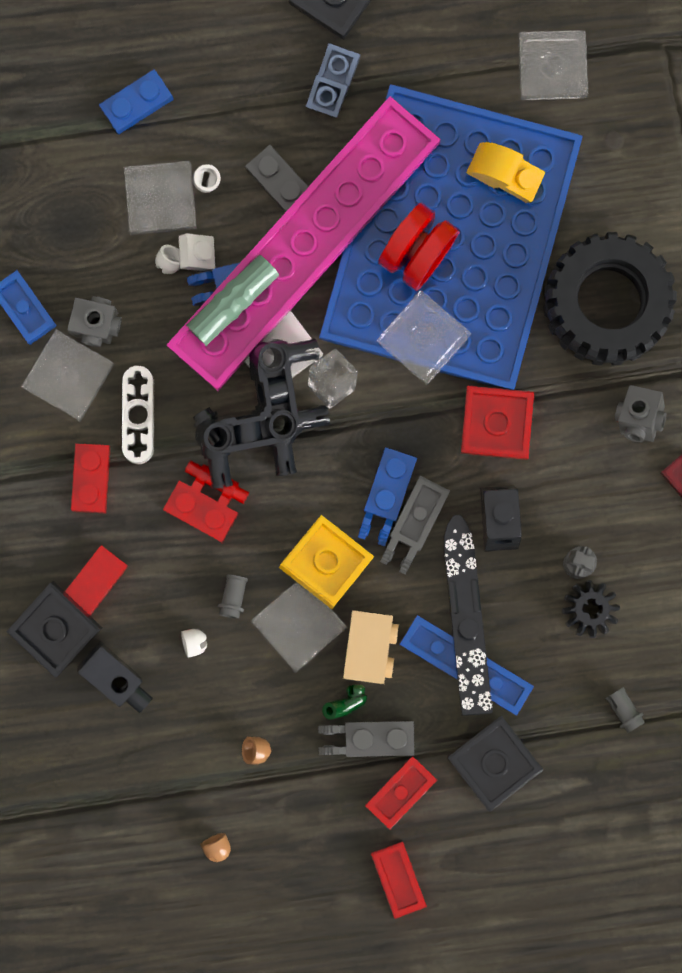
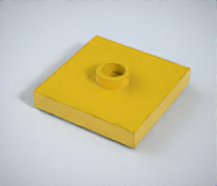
(326, 562)

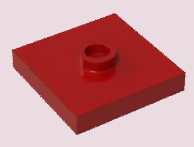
(497, 422)

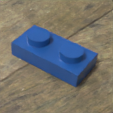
(136, 101)
(24, 308)

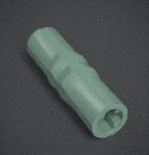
(232, 300)

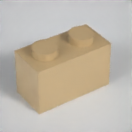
(369, 647)

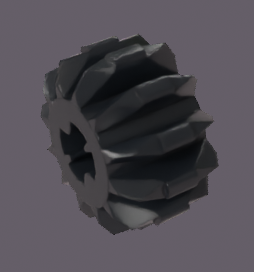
(597, 600)

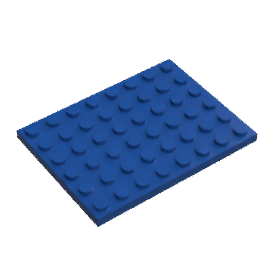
(497, 260)

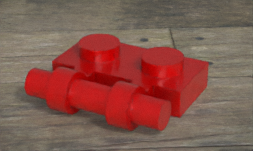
(200, 510)

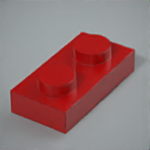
(90, 478)
(400, 792)

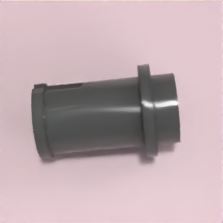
(233, 597)
(625, 710)

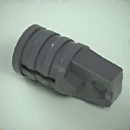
(580, 562)

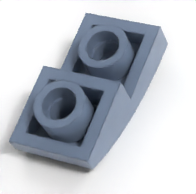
(333, 80)

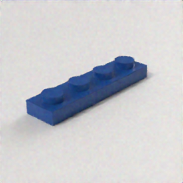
(438, 649)

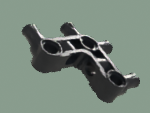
(274, 398)

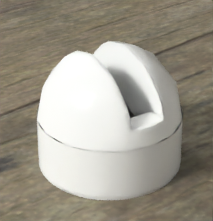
(213, 178)
(168, 259)
(193, 642)

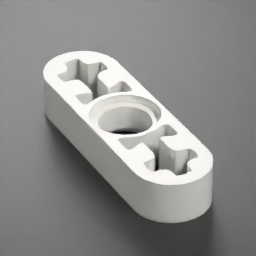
(129, 390)

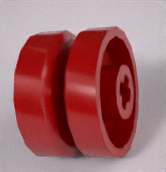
(414, 243)

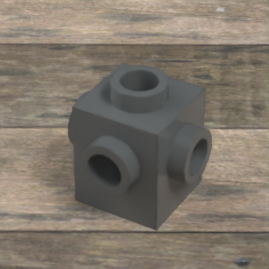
(86, 312)
(641, 414)

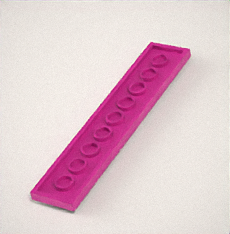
(314, 234)

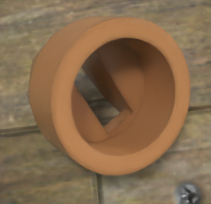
(255, 750)
(216, 847)

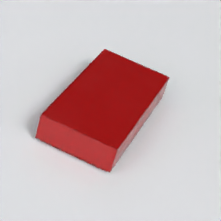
(96, 579)
(398, 879)

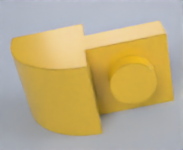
(506, 170)

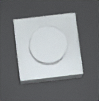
(196, 252)

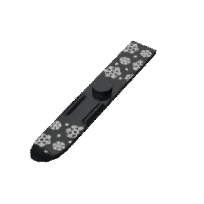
(466, 619)

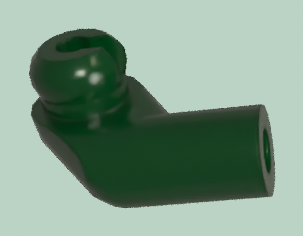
(343, 707)

